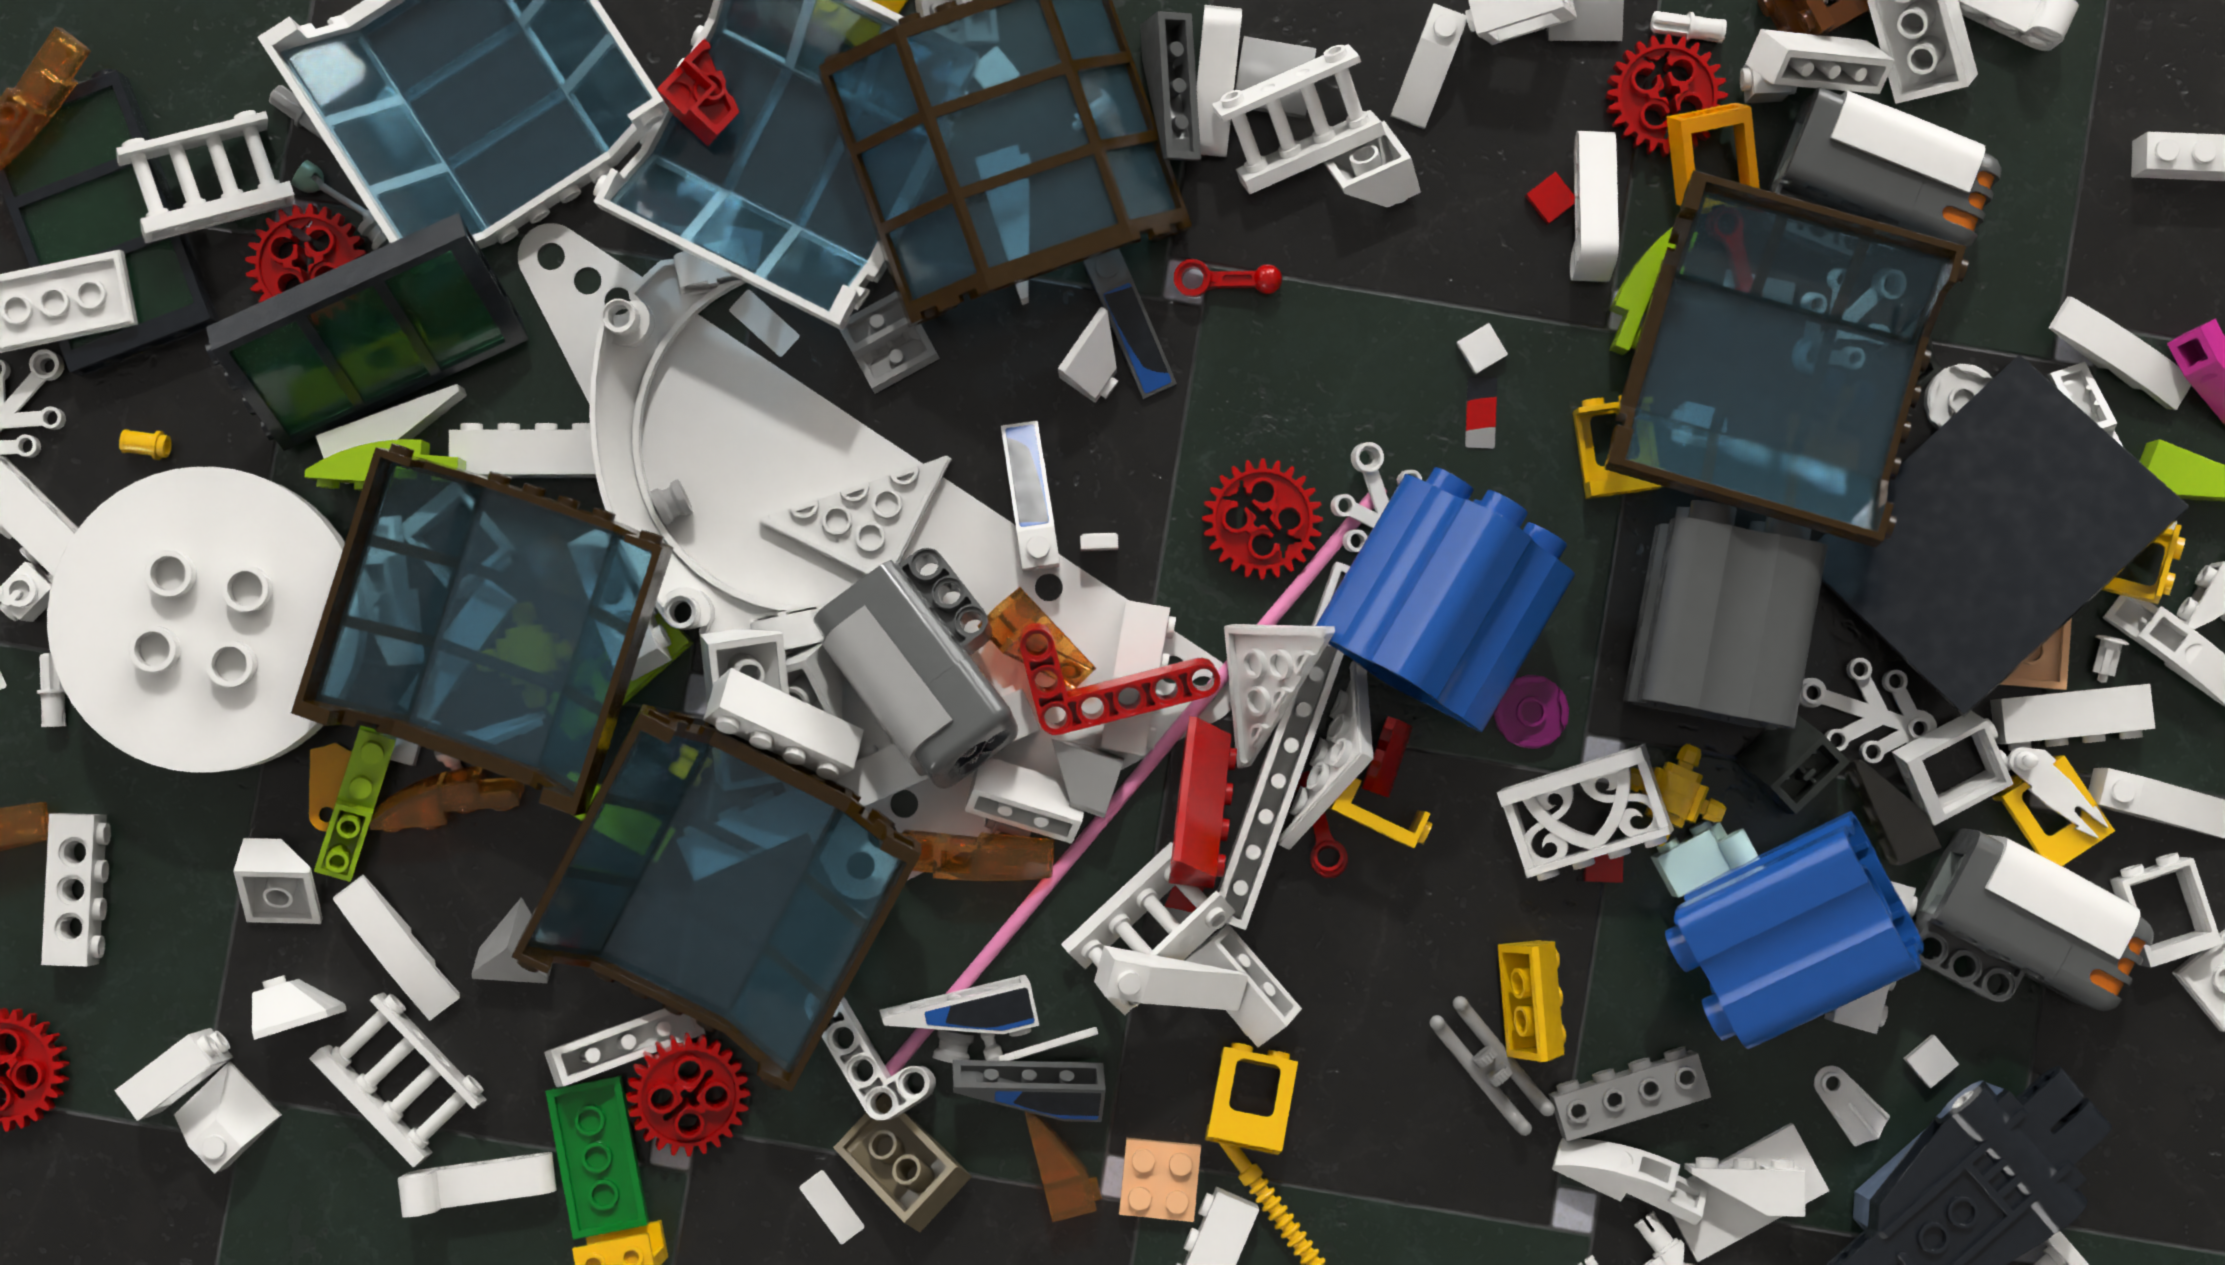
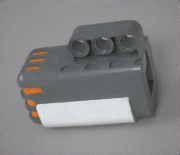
(1886, 167)
(2027, 919)

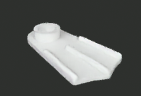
(1851, 1106)

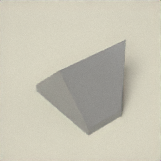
(1088, 775)
(495, 954)

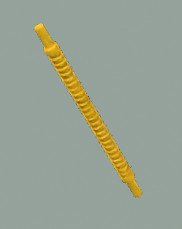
(1251, 1175)

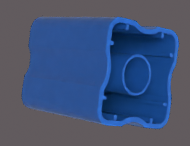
(1448, 596)
(1795, 933)

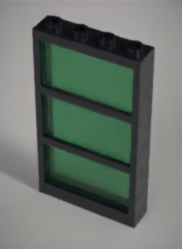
(79, 203)
(366, 333)

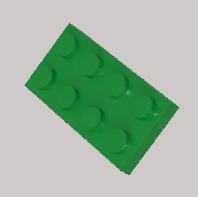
(597, 1157)

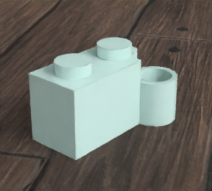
(1701, 856)

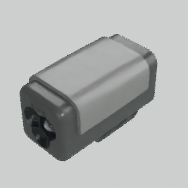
(915, 666)

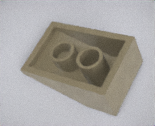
(902, 1165)

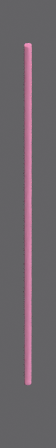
(1123, 793)

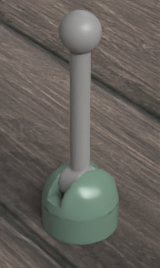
(310, 179)

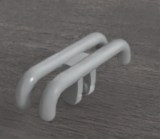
(1491, 1066)

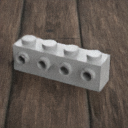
(1629, 1094)

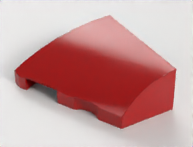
(699, 95)
(1387, 757)

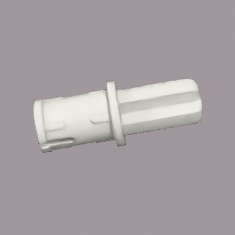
(1689, 26)
(51, 694)

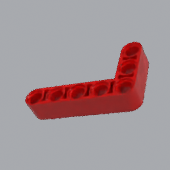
(1106, 691)

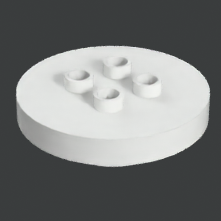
(193, 617)

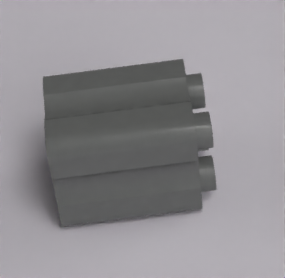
(1726, 618)

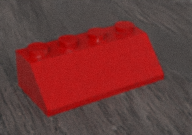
(1201, 805)

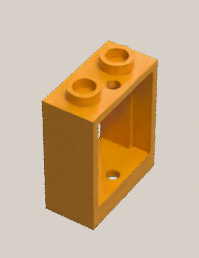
(1681, 148)

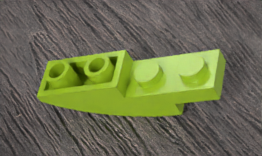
(1635, 295)
(353, 463)
(355, 804)

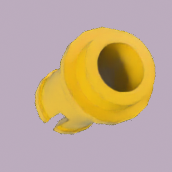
(154, 445)

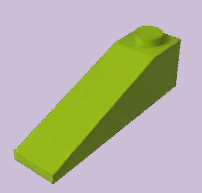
(2185, 472)

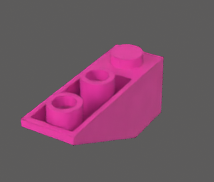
(2202, 362)

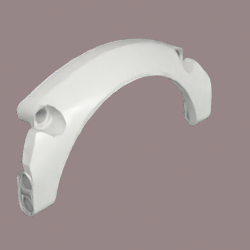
(619, 388)

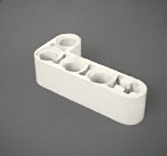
(2031, 22)
(1216, 74)
(1595, 207)
(881, 1080)
(476, 1182)

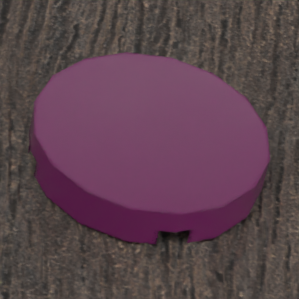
(1532, 712)

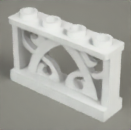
(1618, 772)

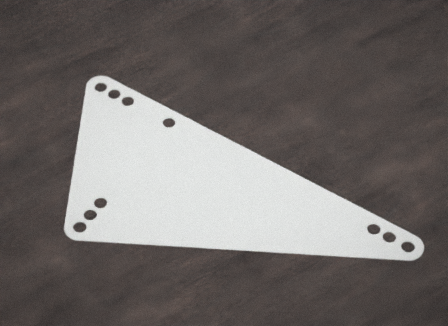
(763, 442)

